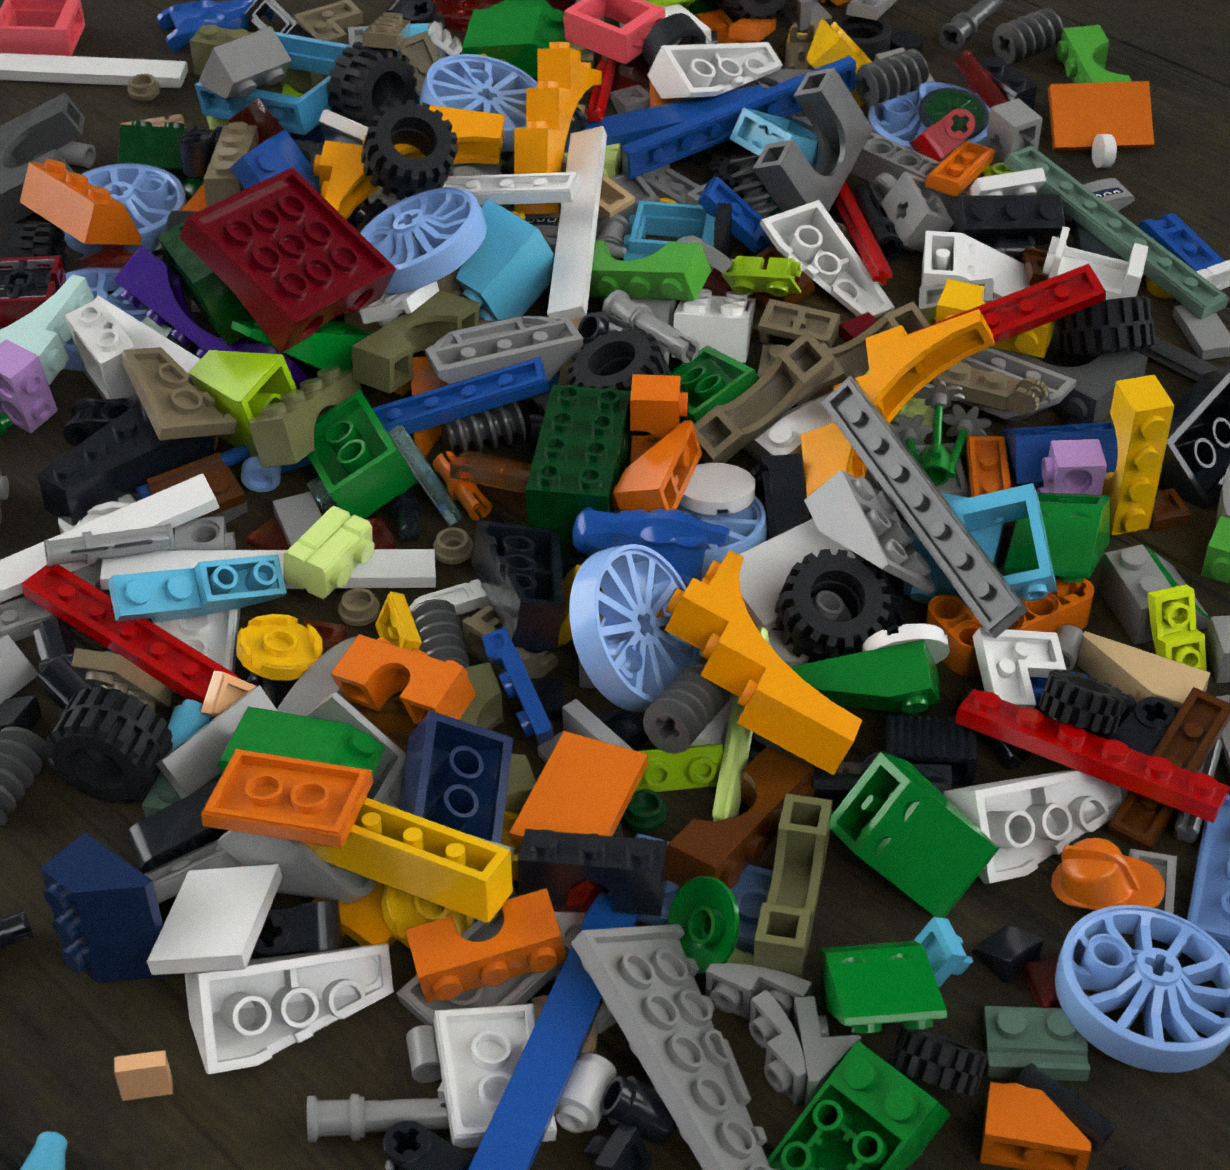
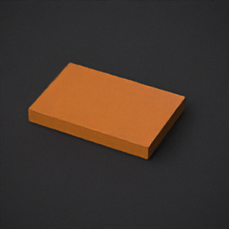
(1091, 109)
(581, 788)
(288, 798)

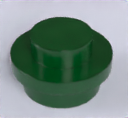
(645, 811)

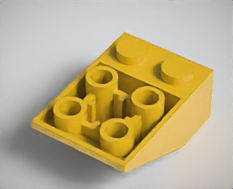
(833, 44)

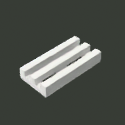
(443, 40)

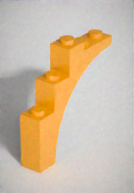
(549, 114)
(342, 173)
(898, 369)
(742, 662)

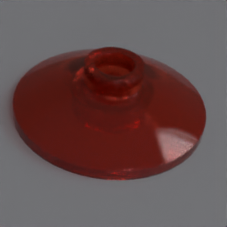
(107, 257)

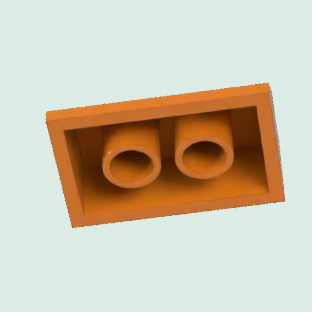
(76, 205)

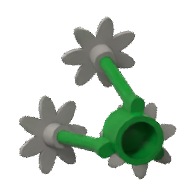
(934, 458)

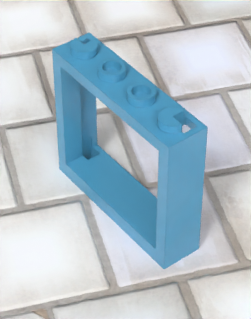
(294, 113)

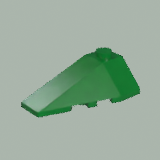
(325, 348)
(878, 679)

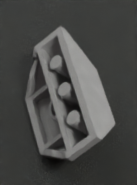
(502, 344)
(995, 360)

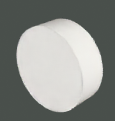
(1104, 150)

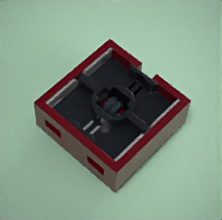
(27, 284)

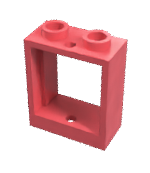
(40, 26)
(622, 44)

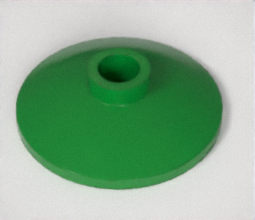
(709, 920)

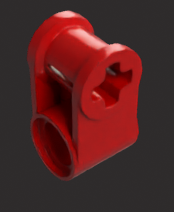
(939, 139)

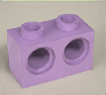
(24, 388)
(1074, 467)

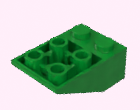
(1075, 532)
(912, 834)
(880, 985)
(861, 1120)

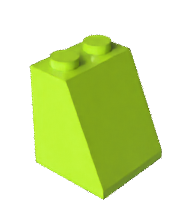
(242, 387)

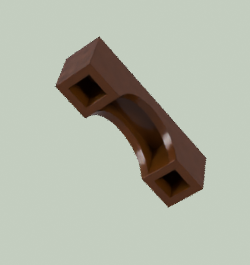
(730, 845)

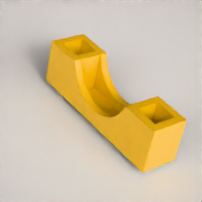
(1142, 427)

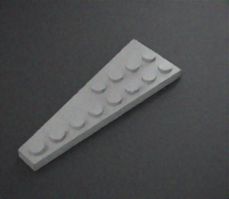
(671, 1032)

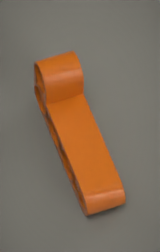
(1066, 606)

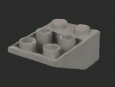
(869, 526)

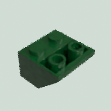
(151, 145)

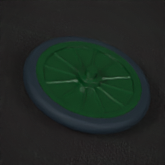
(944, 100)

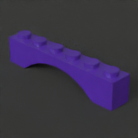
(160, 289)

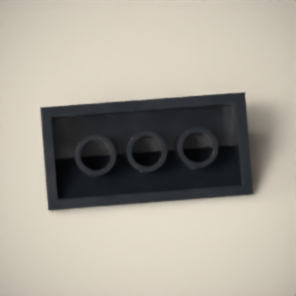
(1199, 440)

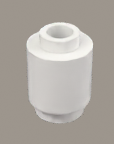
(583, 1093)

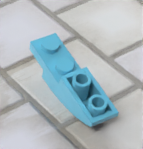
(198, 590)

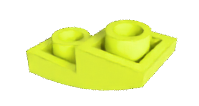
(1174, 626)

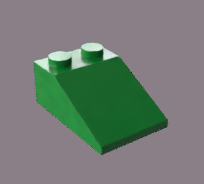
(514, 34)
(712, 381)
(358, 458)
(303, 739)

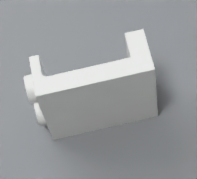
(1117, 276)

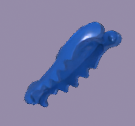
(192, 15)
(668, 532)

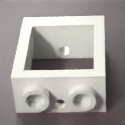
(102, 350)

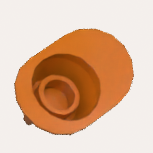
(1100, 876)

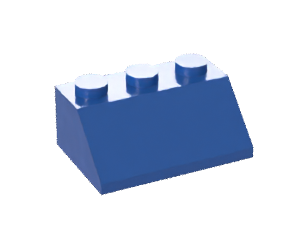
(272, 158)
(1030, 444)

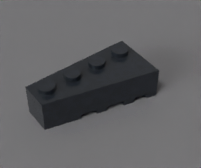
(114, 465)
(522, 580)

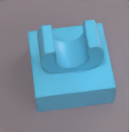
(943, 949)

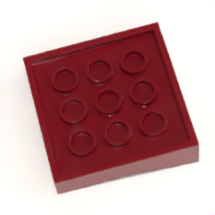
(288, 256)

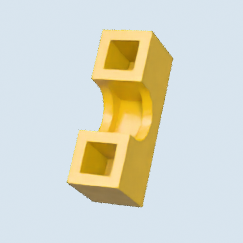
(963, 296)

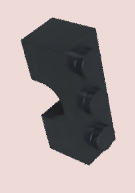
(998, 215)
(627, 867)

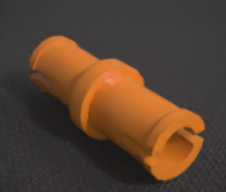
(465, 492)

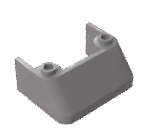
(301, 868)

